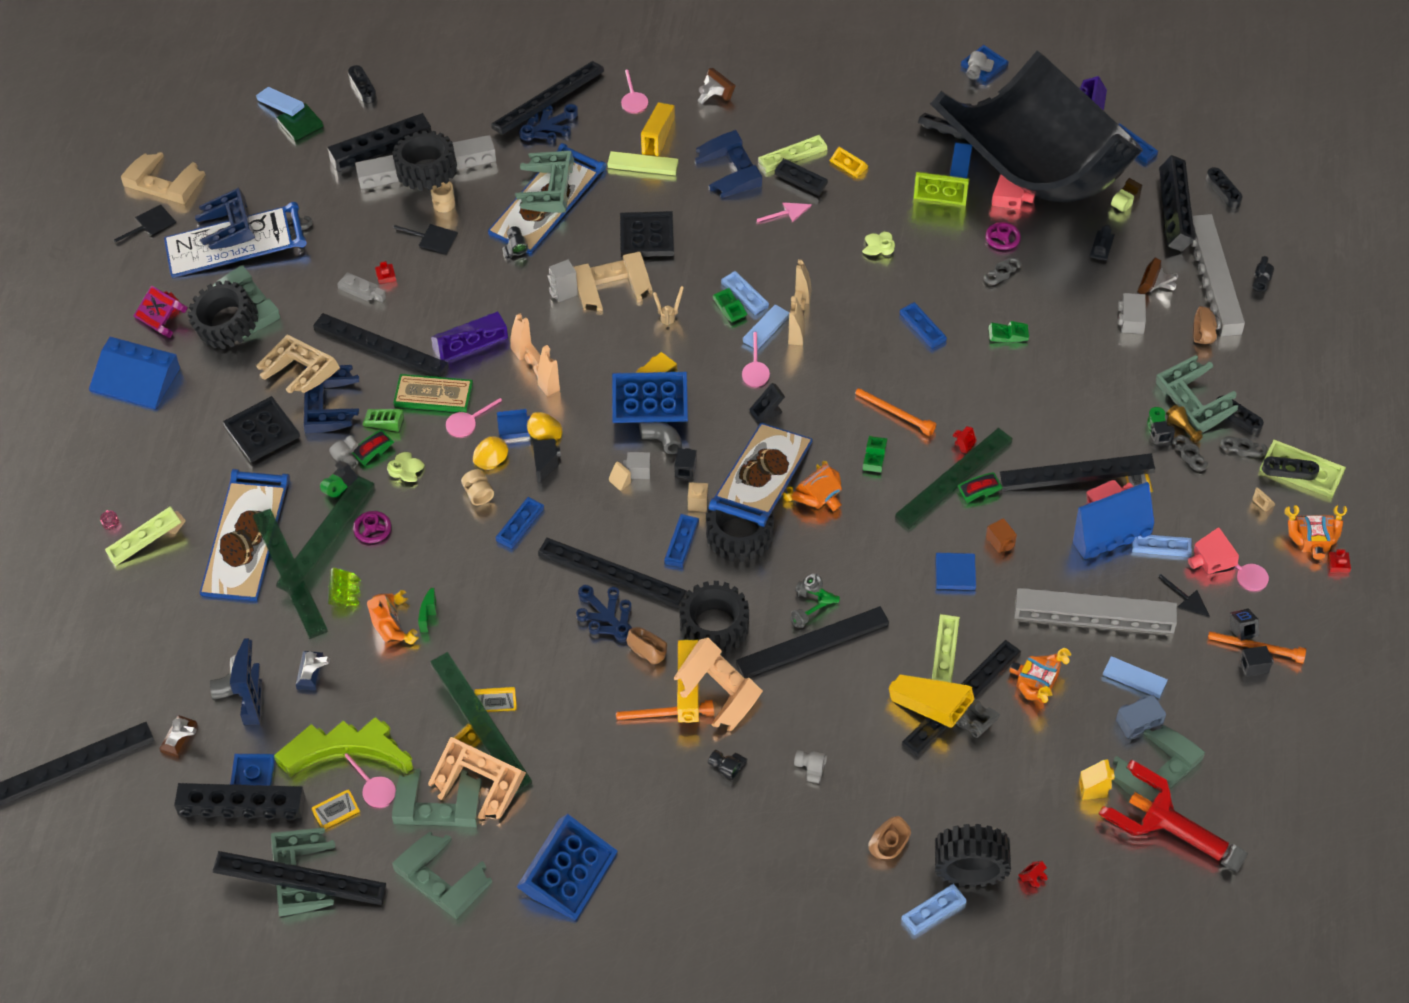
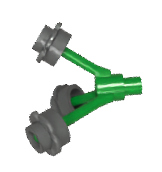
(812, 585)

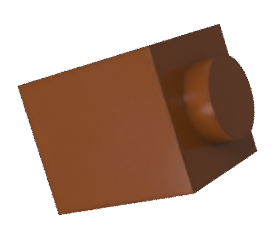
(1001, 536)

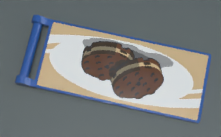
(536, 224)
(761, 473)
(238, 550)

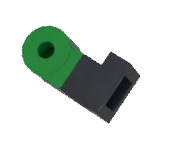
(1158, 426)
(339, 480)

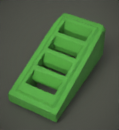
(392, 425)

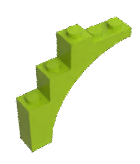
(314, 745)

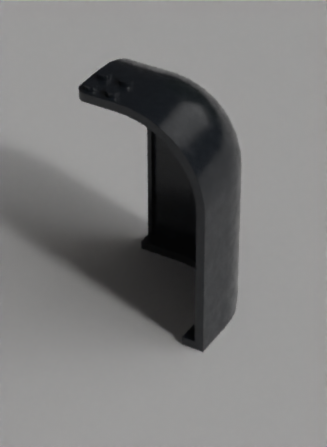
(1044, 134)

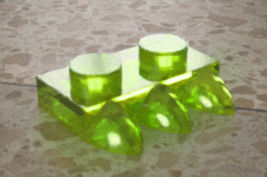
(342, 589)

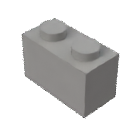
(562, 281)
(1132, 313)

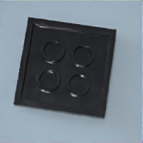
(647, 233)
(261, 429)

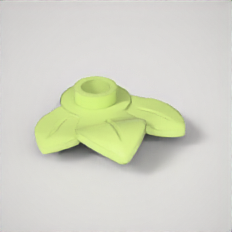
(879, 244)
(405, 467)

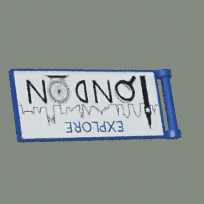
(271, 233)

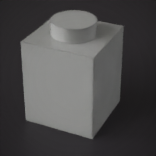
(638, 464)

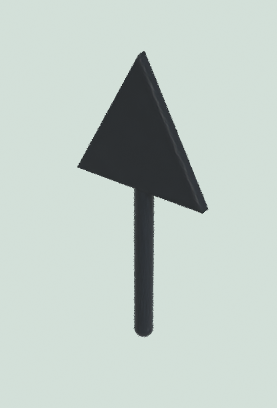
(1191, 603)

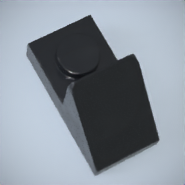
(767, 404)

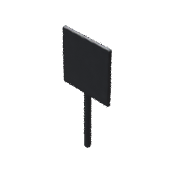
(152, 221)
(435, 238)

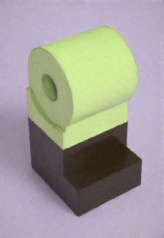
(1127, 195)

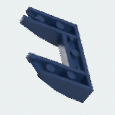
(745, 175)
(235, 207)
(325, 420)
(247, 683)

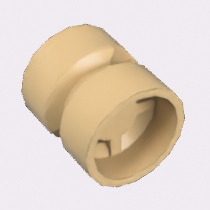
(443, 197)
(477, 487)

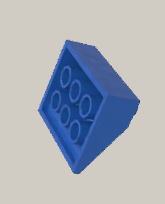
(134, 372)
(649, 397)
(1114, 521)
(567, 867)

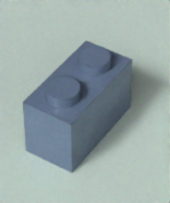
(1140, 716)

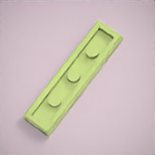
(793, 153)
(643, 163)
(143, 536)
(945, 648)

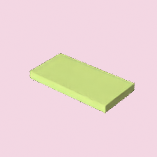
(1328, 475)

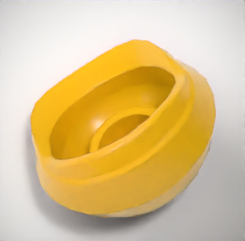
(544, 427)
(490, 453)

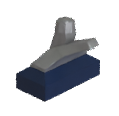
(310, 670)

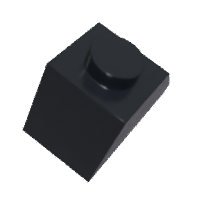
(545, 457)

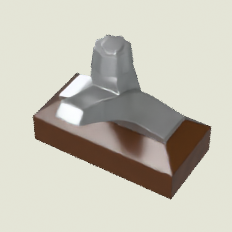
(716, 84)
(1155, 277)
(178, 736)

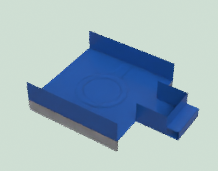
(513, 425)

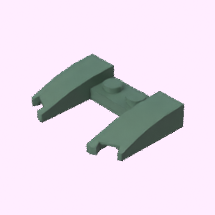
(555, 199)
(266, 309)
(1174, 383)
(1183, 755)
(410, 812)
(284, 850)
(452, 899)

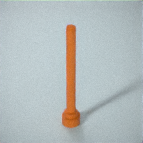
(926, 426)
(1297, 654)
(705, 708)

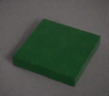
(301, 123)

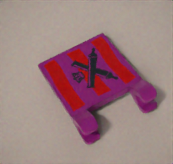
(156, 309)

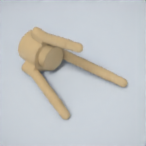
(667, 312)

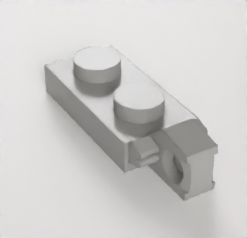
(361, 288)

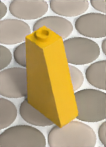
(657, 129)
(932, 698)
(689, 706)

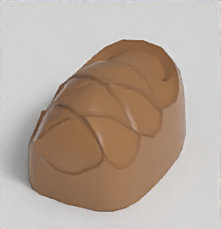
(1204, 326)
(647, 645)
(889, 838)

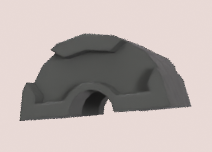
(977, 718)

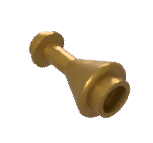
(1178, 417)

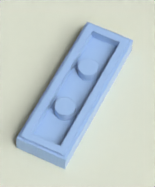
(280, 101)
(745, 293)
(766, 326)
(1163, 545)
(1135, 677)
(933, 909)

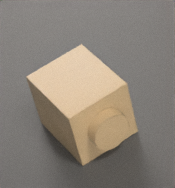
(698, 497)

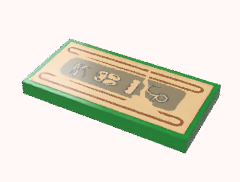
(433, 393)

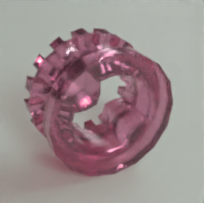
(114, 521)

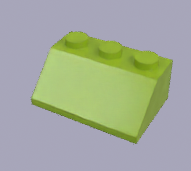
(941, 188)

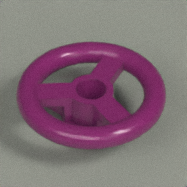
(1002, 233)
(371, 525)

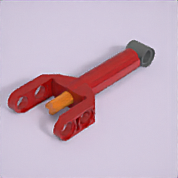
(1162, 815)

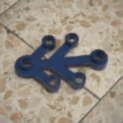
(530, 131)
(605, 614)

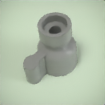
(978, 62)
(343, 449)
(814, 762)

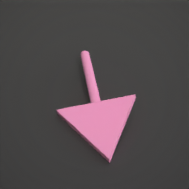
(793, 209)

